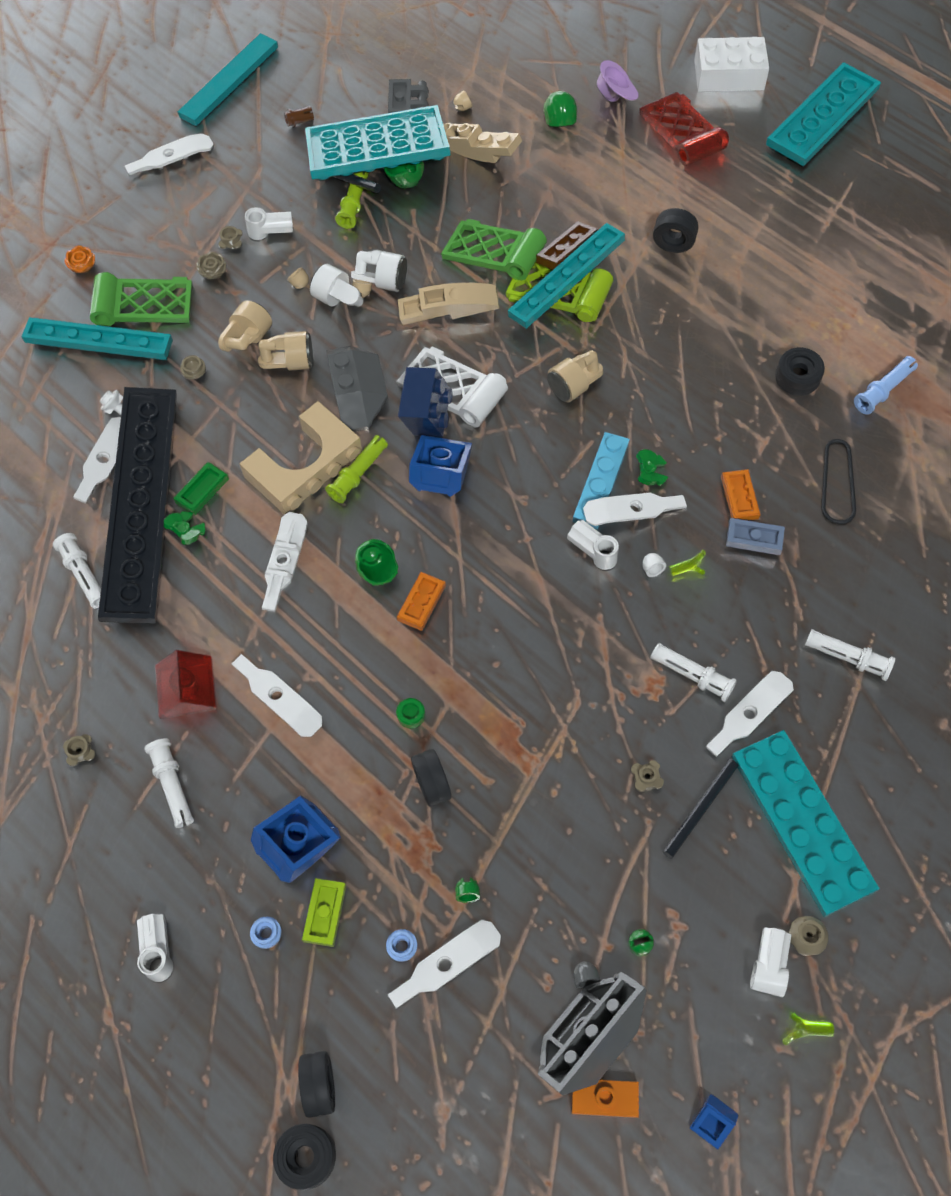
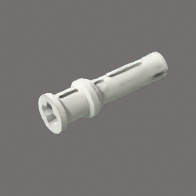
(75, 560)
(862, 658)
(705, 677)
(165, 769)

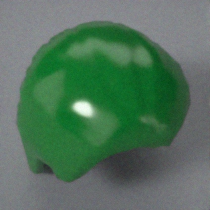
(560, 109)
(406, 174)
(376, 562)

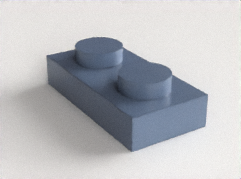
(755, 536)

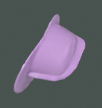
(615, 83)

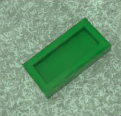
(201, 488)

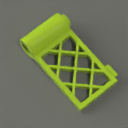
(586, 301)

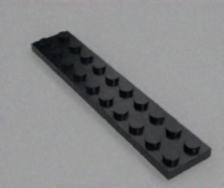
(138, 507)

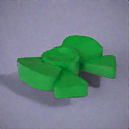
(648, 464)
(179, 524)

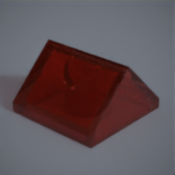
(185, 684)

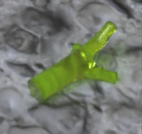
(688, 565)
(808, 1028)

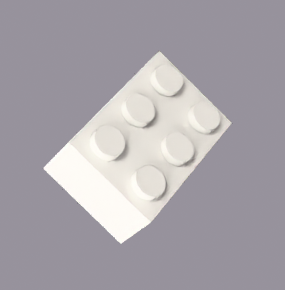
(731, 64)

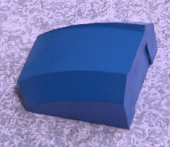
(439, 465)
(294, 838)

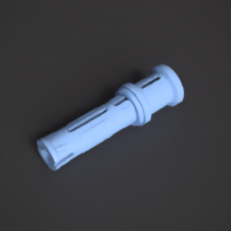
(879, 390)

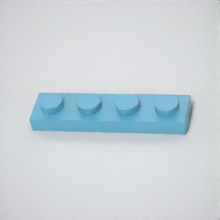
(603, 472)

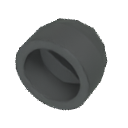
(585, 974)

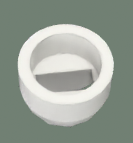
(653, 564)

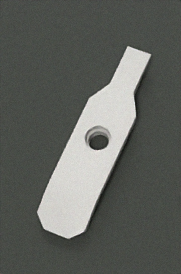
(178, 149)
(93, 470)
(618, 507)
(288, 545)
(760, 701)
(289, 706)
(460, 951)

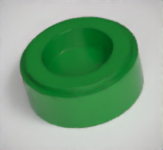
(410, 713)

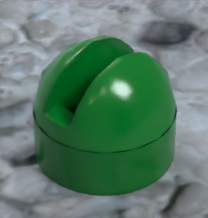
(467, 891)
(643, 948)

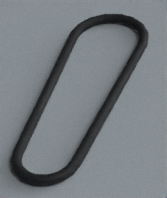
(851, 482)

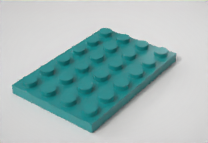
(376, 142)

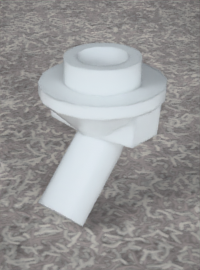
(111, 401)

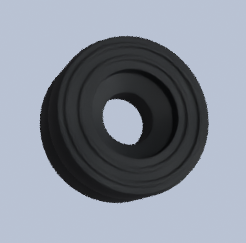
(679, 220)
(799, 358)
(431, 777)
(316, 1084)
(285, 1152)

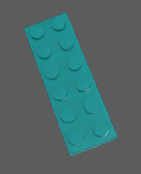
(823, 113)
(805, 823)

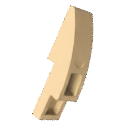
(477, 145)
(447, 299)

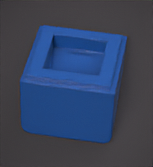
(714, 1121)

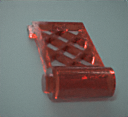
(697, 143)

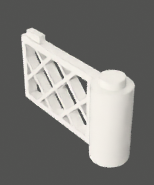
(479, 397)

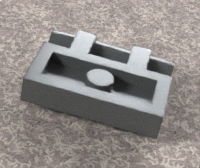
(401, 92)

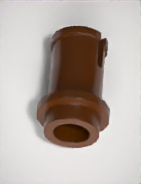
(298, 116)

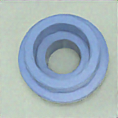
(257, 928)
(397, 936)

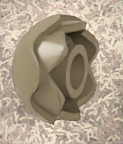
(211, 265)
(799, 939)

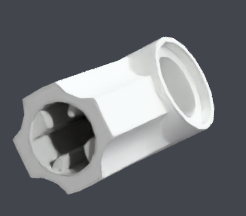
(261, 224)
(594, 543)
(154, 945)
(770, 970)

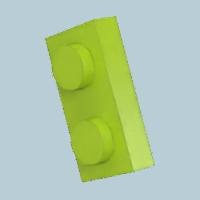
(324, 912)

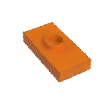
(740, 495)
(421, 601)
(608, 1099)

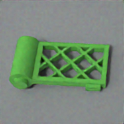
(519, 254)
(109, 302)

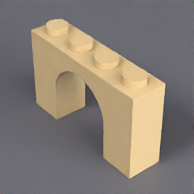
(290, 487)

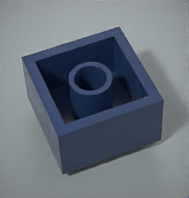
(425, 402)

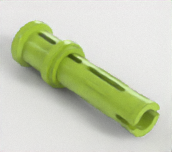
(350, 204)
(350, 476)

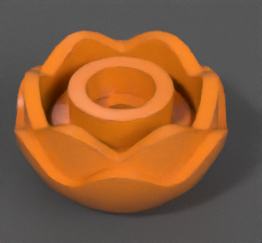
(80, 259)

